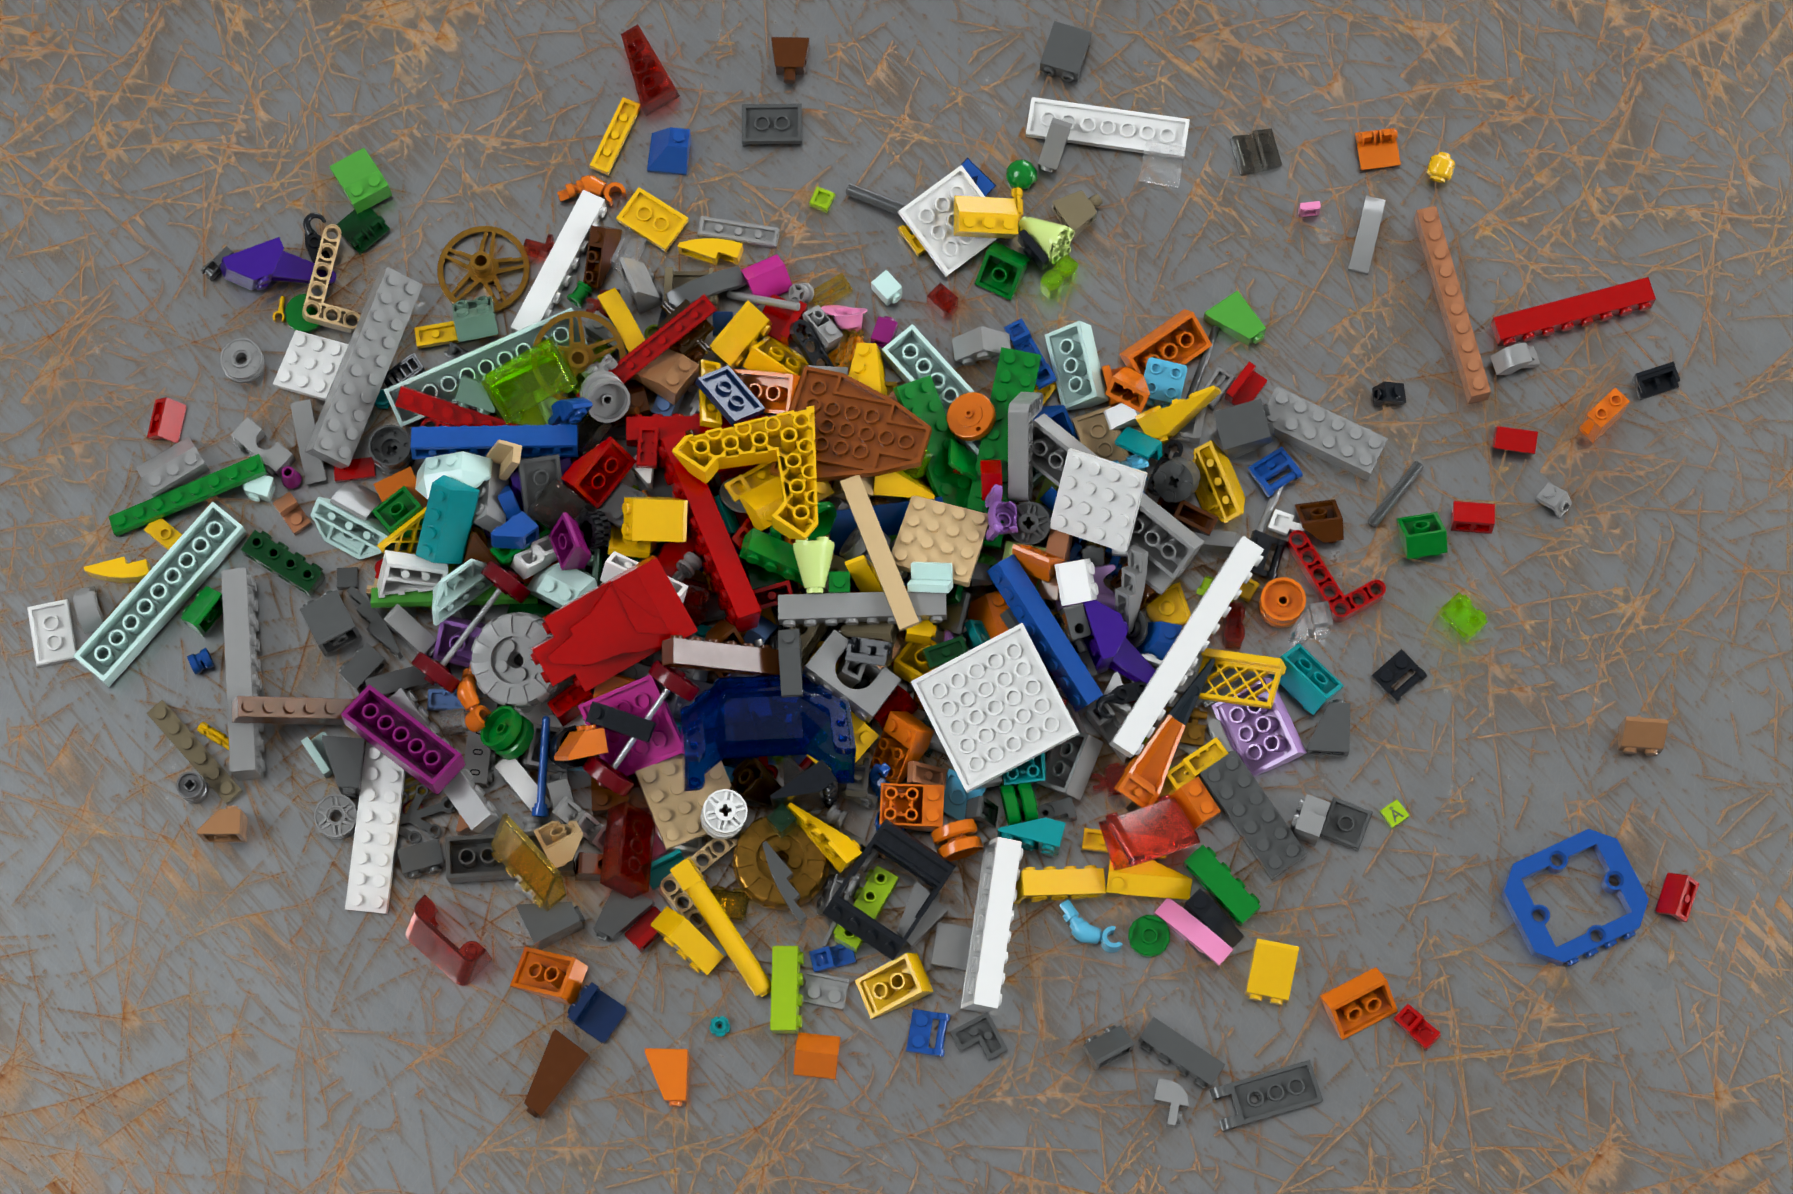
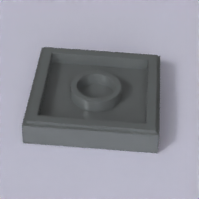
(1346, 824)

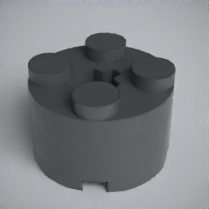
(1166, 482)

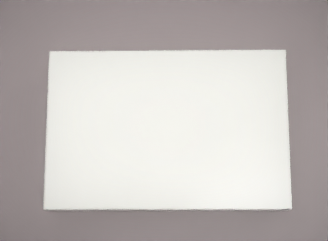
(52, 633)

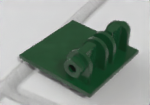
(362, 229)

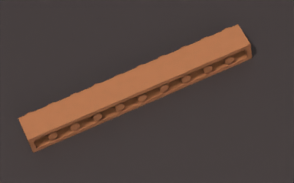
(1452, 305)

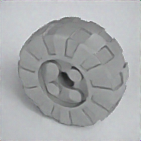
(497, 661)

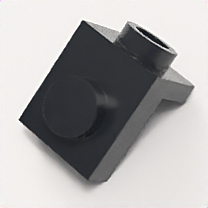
(1389, 394)

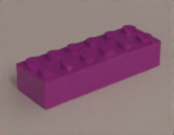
(403, 739)

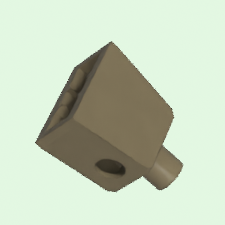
(1077, 210)

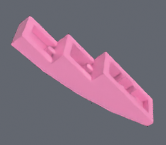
(1193, 931)

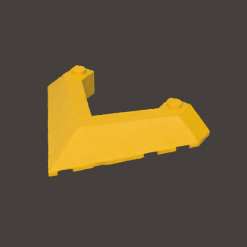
(780, 439)

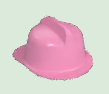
(845, 316)

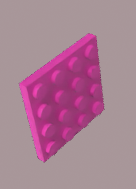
(638, 699)

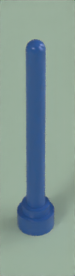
(540, 808)

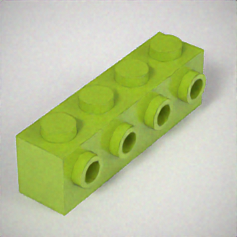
(871, 901)
(785, 989)

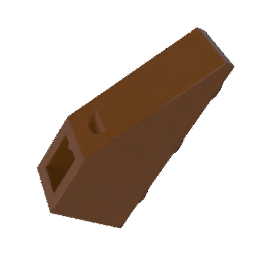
(601, 247)

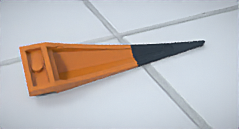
(1148, 770)

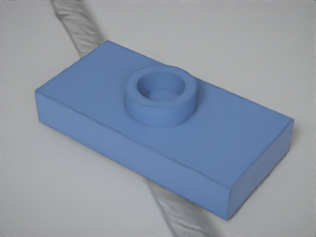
(442, 700)

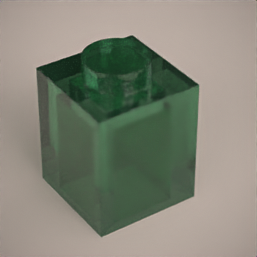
(782, 821)

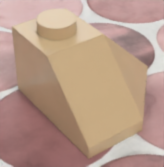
(559, 841)

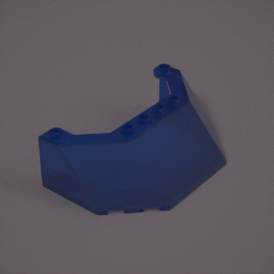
(753, 720)

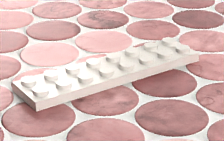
(1106, 126)
(375, 833)

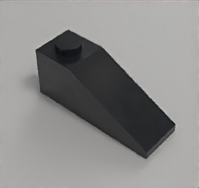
(620, 722)
(1210, 914)

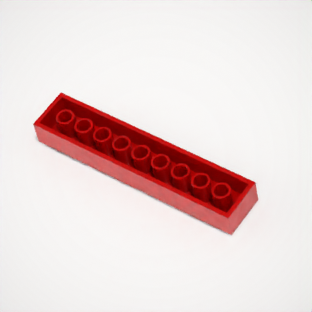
(711, 540)

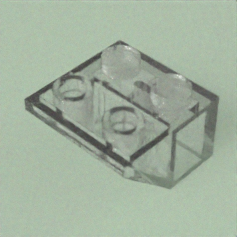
(1313, 623)

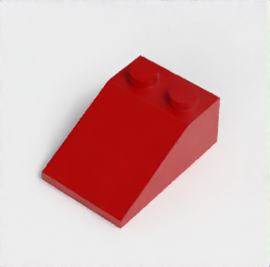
(599, 472)

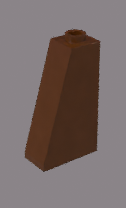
(555, 1073)

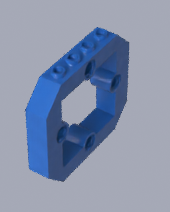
(1615, 865)

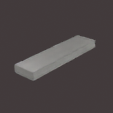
(739, 232)

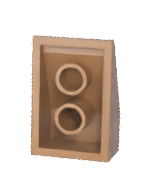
(669, 375)

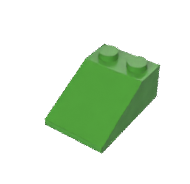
(361, 180)

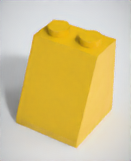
(654, 519)
(1271, 971)

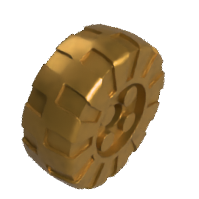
(802, 857)

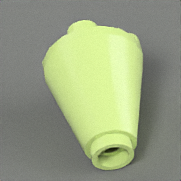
(1050, 236)
(814, 562)

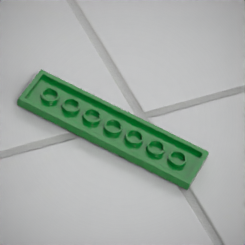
(923, 401)

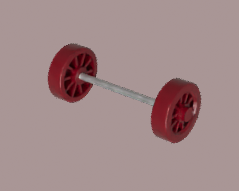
(506, 583)
(608, 775)

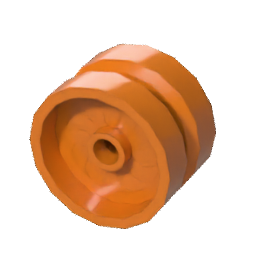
(1283, 590)
(957, 840)

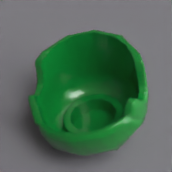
(1021, 174)

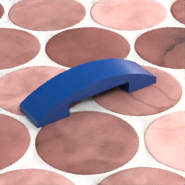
(1023, 341)

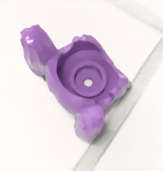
(998, 512)

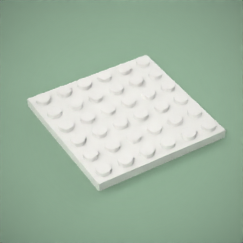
(995, 707)

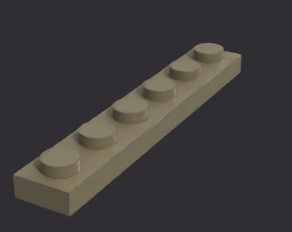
(194, 752)

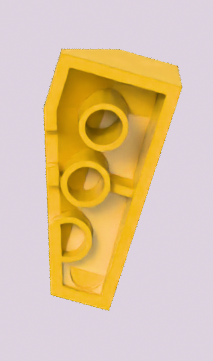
(1169, 420)
(833, 844)
(1149, 880)

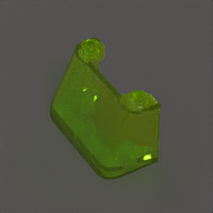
(529, 380)

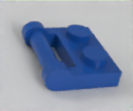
(1272, 466)
(921, 1030)

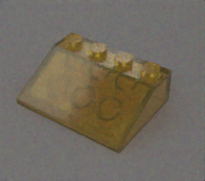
(527, 864)

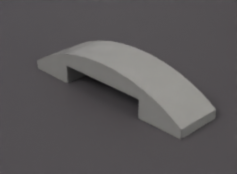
(1366, 235)

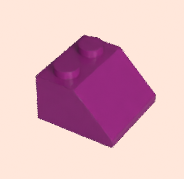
(569, 543)

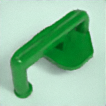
(826, 518)

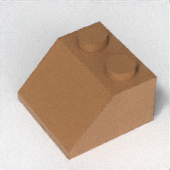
(1642, 735)
(225, 826)

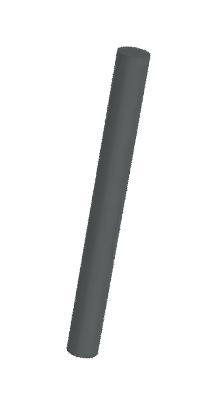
(1203, 361)

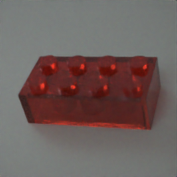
(628, 850)

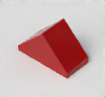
(990, 475)

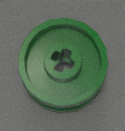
(507, 732)
(1019, 803)

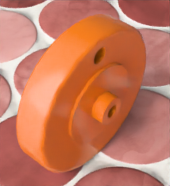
(971, 416)

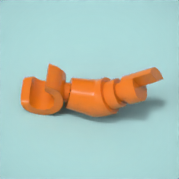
(593, 185)
(469, 699)

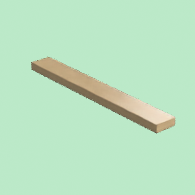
(879, 552)

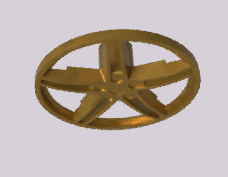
(484, 267)
(578, 353)

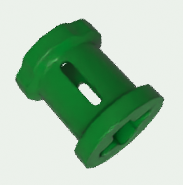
(579, 294)

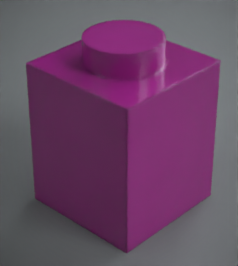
(884, 331)

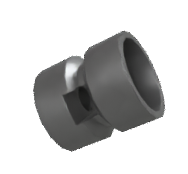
(192, 787)

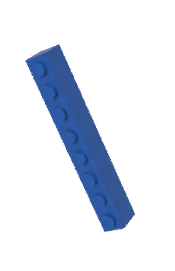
(478, 440)
(1045, 633)

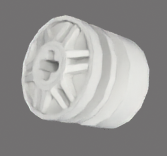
(715, 822)

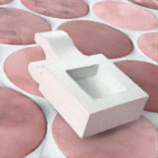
(1283, 523)

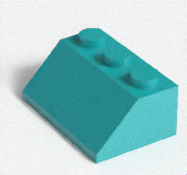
(1308, 679)

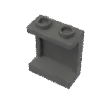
(1065, 51)

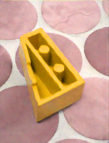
(869, 367)
(687, 940)

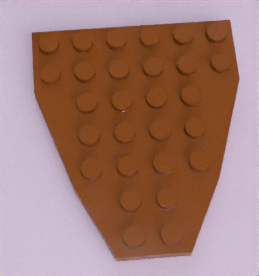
(858, 428)

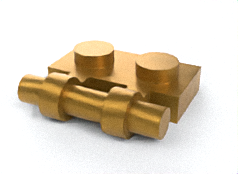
(1193, 732)

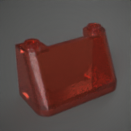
(1147, 833)
(458, 964)

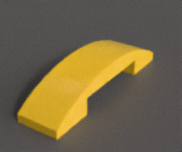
(621, 318)
(749, 480)

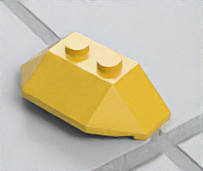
(1218, 485)

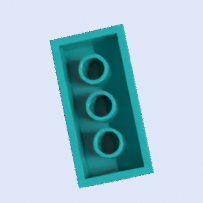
(447, 521)

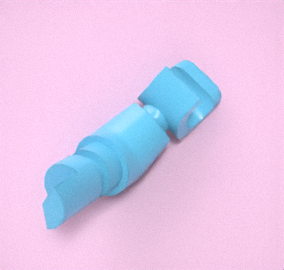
(1088, 933)

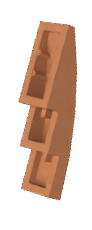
(1058, 545)

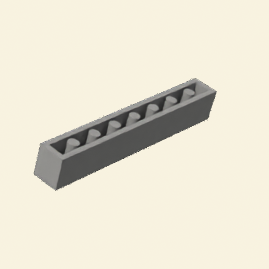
(854, 608)
(461, 789)

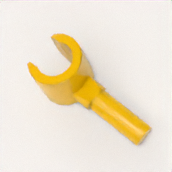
(280, 310)

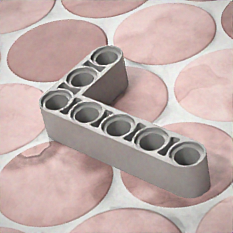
(1020, 444)

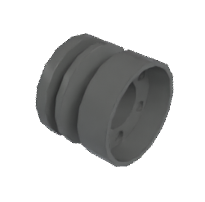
(389, 439)
(1040, 530)

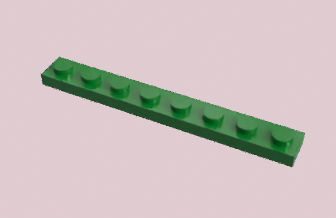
(187, 495)

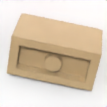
(507, 455)

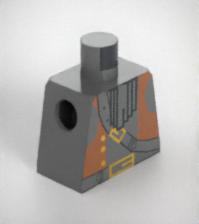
(1074, 625)

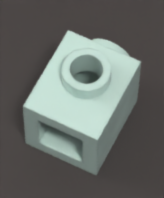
(887, 288)
(260, 488)

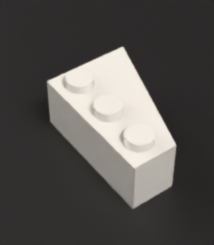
(407, 573)

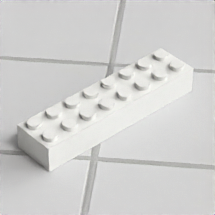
(992, 925)

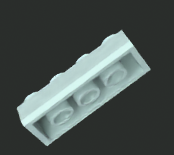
(1076, 366)

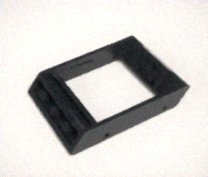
(914, 858)

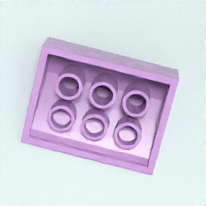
(1260, 735)

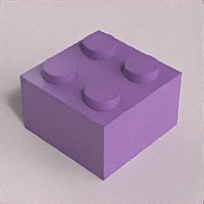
(449, 633)

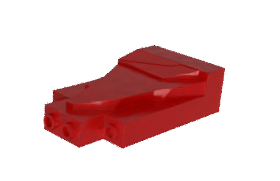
(612, 627)

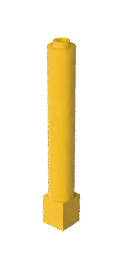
(693, 883)

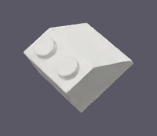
(1076, 581)

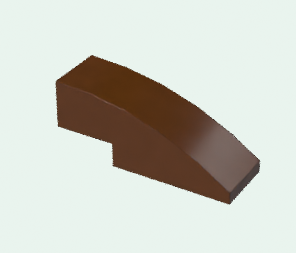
(1190, 516)

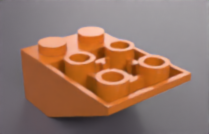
(901, 742)
(912, 805)

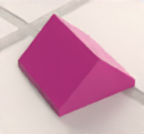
(767, 277)

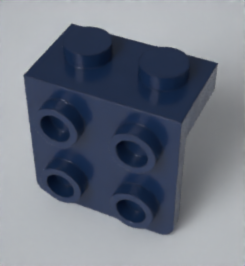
(596, 1013)

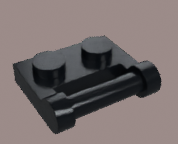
(1265, 541)
(1393, 671)

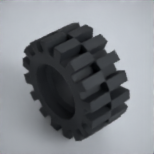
(595, 529)

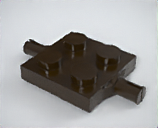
(693, 338)

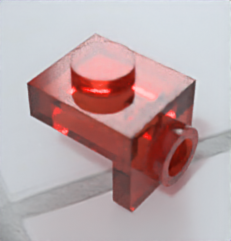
(538, 249)

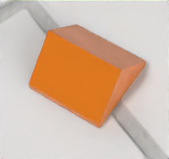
(1036, 561)
(816, 1055)

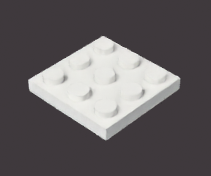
(310, 365)

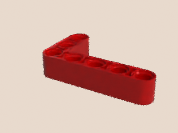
(1328, 582)

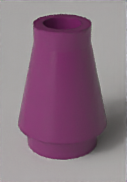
(290, 477)

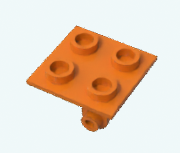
(1378, 149)

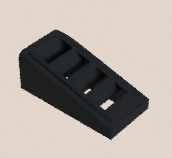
(405, 363)

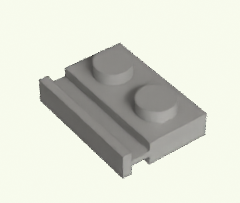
(825, 990)

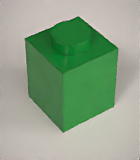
(839, 582)

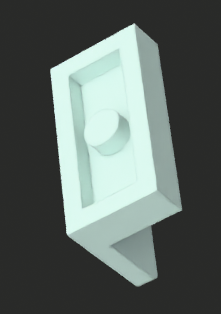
(931, 577)
(318, 753)

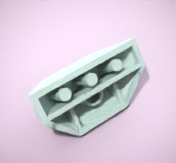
(461, 466)
(347, 531)
(560, 585)
(458, 589)

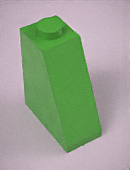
(1236, 319)

